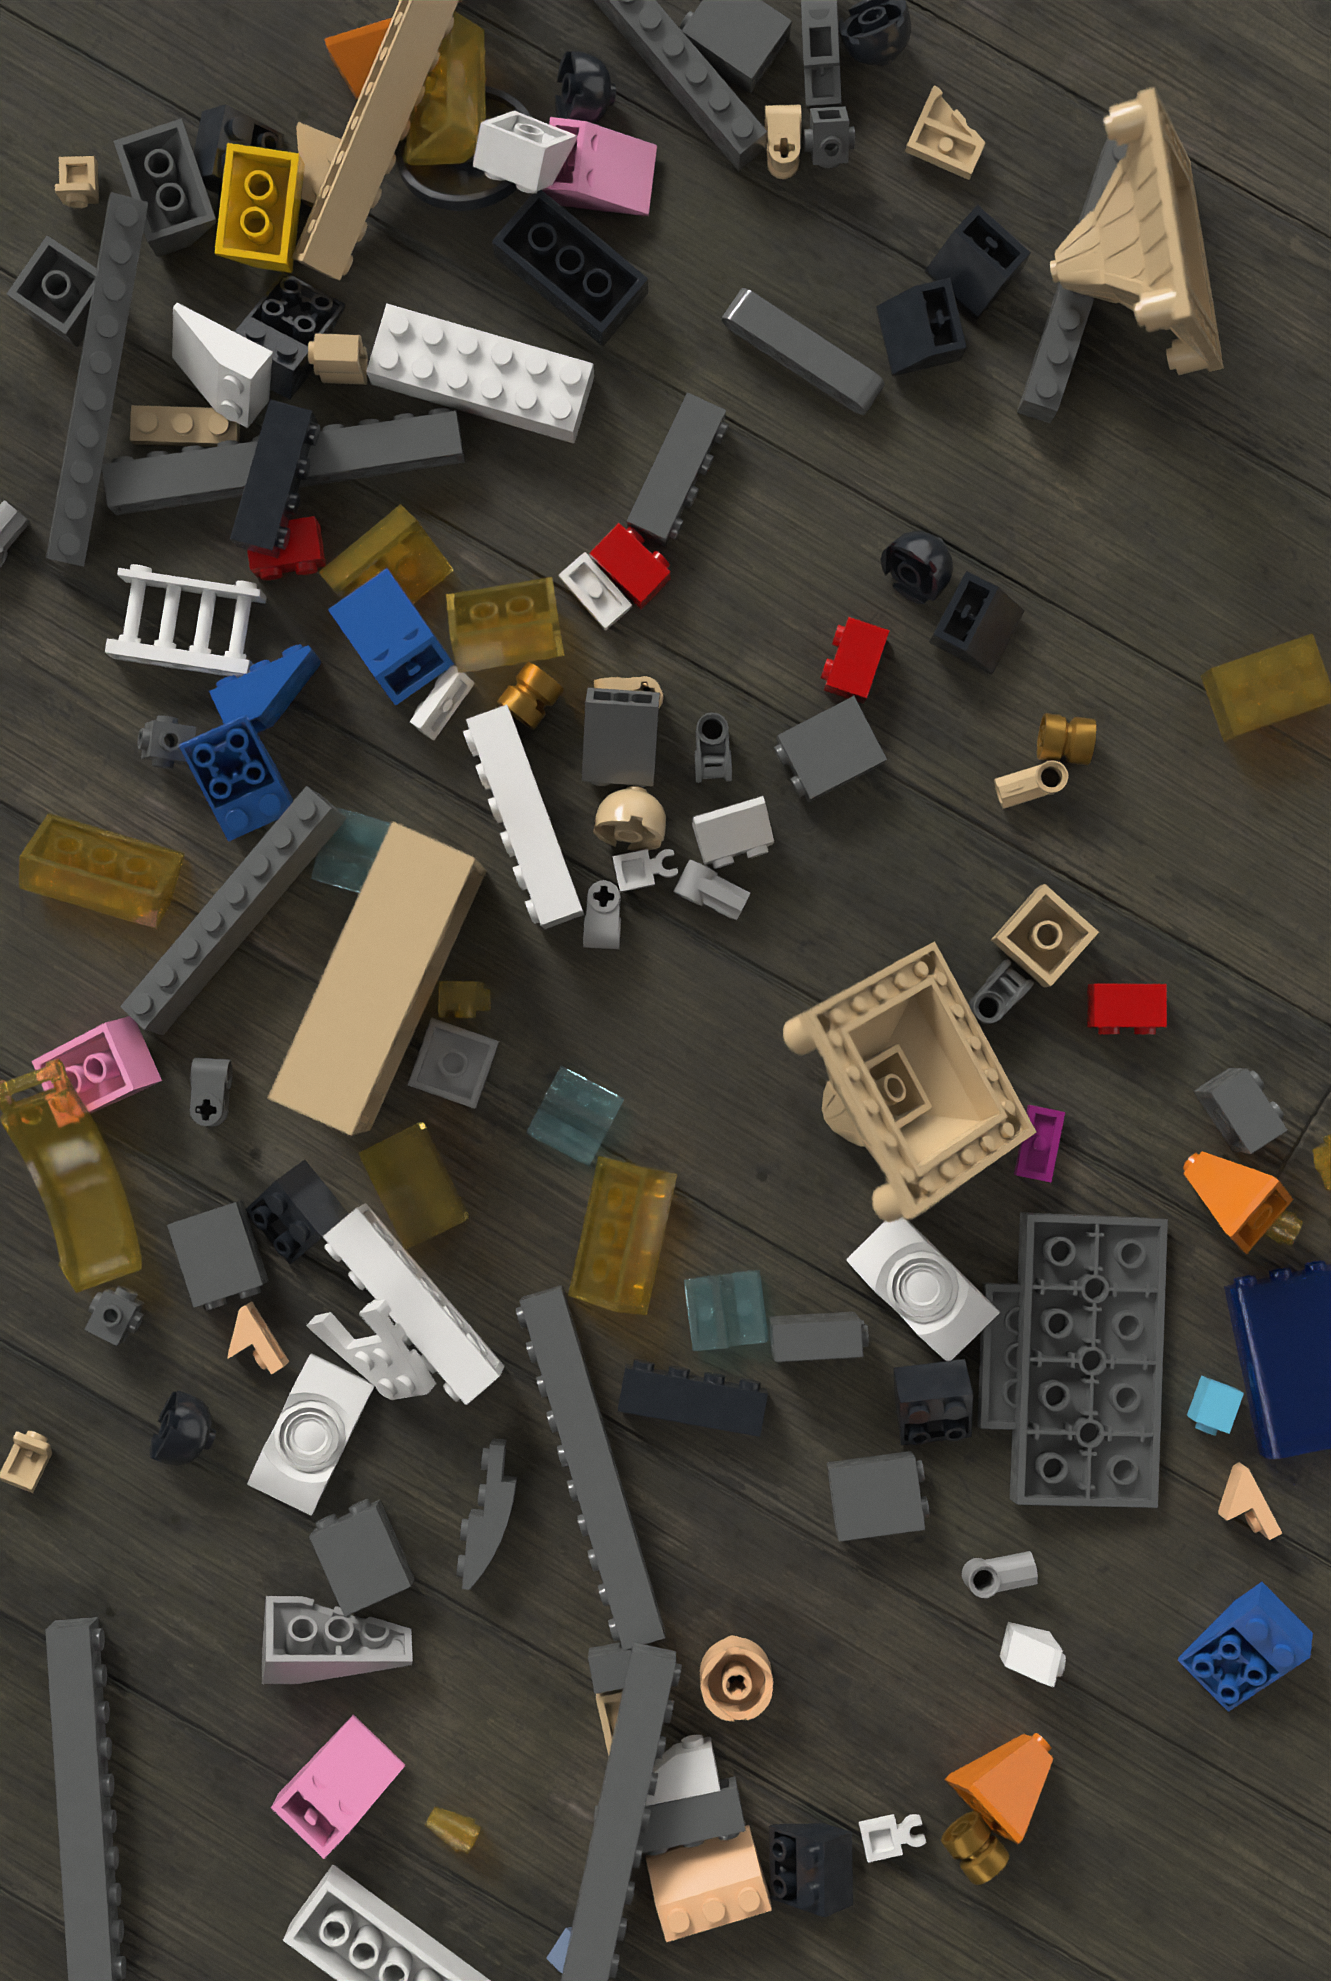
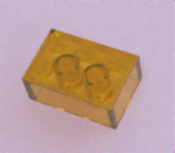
(504, 625)
(1267, 687)

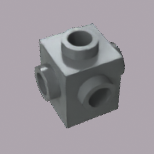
(829, 136)
(152, 742)
(114, 1326)

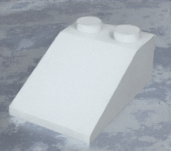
(222, 365)

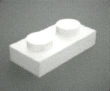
(595, 591)
(441, 702)

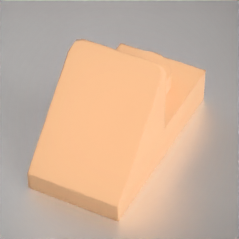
(252, 1329)
(1244, 1495)

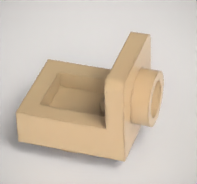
(78, 181)
(26, 1461)

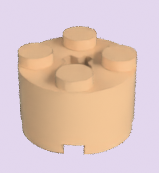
(736, 1699)

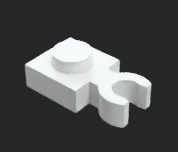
(637, 870)
(884, 1837)

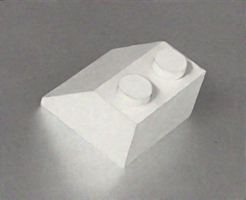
(522, 151)
(733, 832)

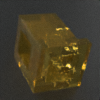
(463, 998)

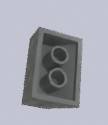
(167, 176)

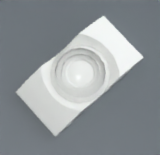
(923, 1287)
(310, 1434)

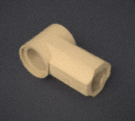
(1027, 784)

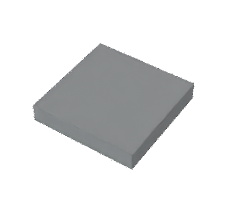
(453, 1063)

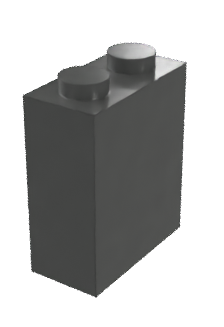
(737, 37)
(620, 737)
(829, 750)
(218, 1255)
(817, 1336)
(877, 1495)
(361, 1556)

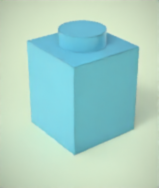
(1214, 1406)

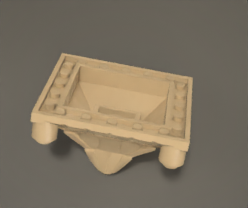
(1147, 238)
(912, 1081)

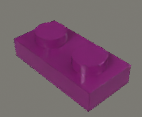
(1039, 1152)

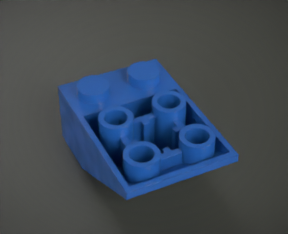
(391, 636)
(266, 689)
(237, 777)
(1248, 1647)

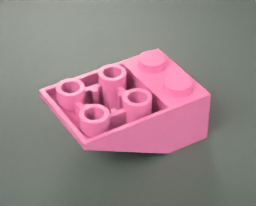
(604, 170)
(337, 1786)

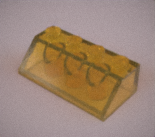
(453, 105)
(100, 870)
(622, 1235)

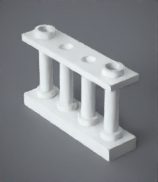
(164, 650)

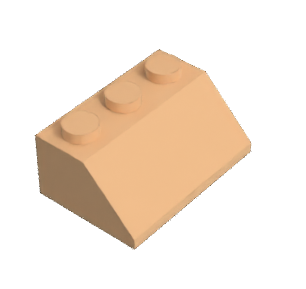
(708, 1885)

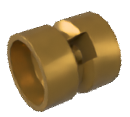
(530, 695)
(1070, 739)
(979, 1852)

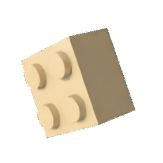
(1044, 936)

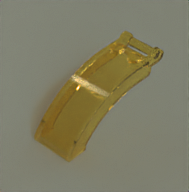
(73, 1177)

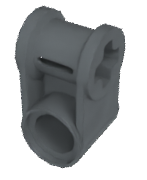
(712, 751)
(1003, 989)
(210, 1085)

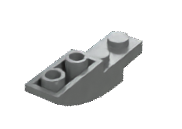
(821, 53)
(486, 1527)

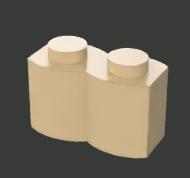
(339, 358)

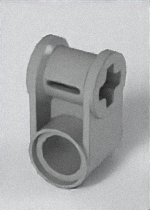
(602, 924)

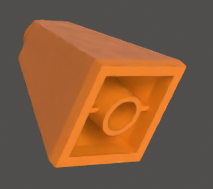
(355, 53)
(1237, 1196)
(1005, 1784)

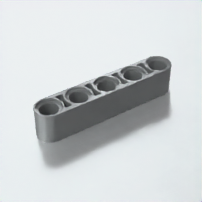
(803, 351)

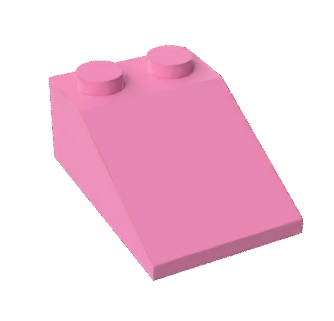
(105, 1063)

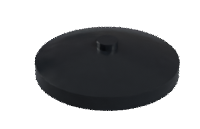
(459, 184)

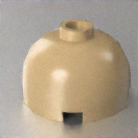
(631, 817)

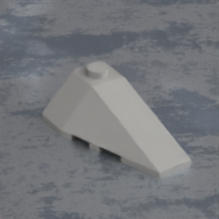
(319, 1643)

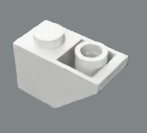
(1032, 1653)

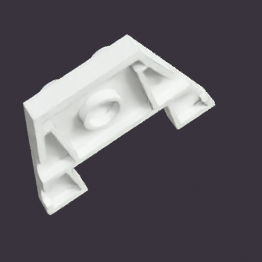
(380, 1357)

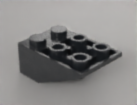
(286, 324)

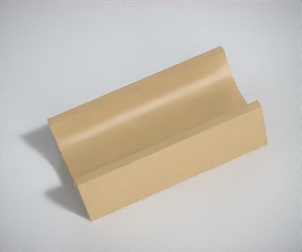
(378, 981)

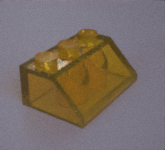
(394, 544)
(414, 1185)

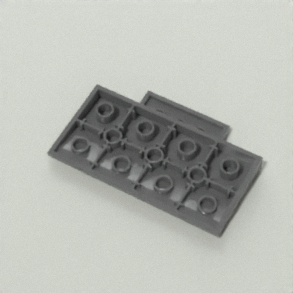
(1079, 1360)

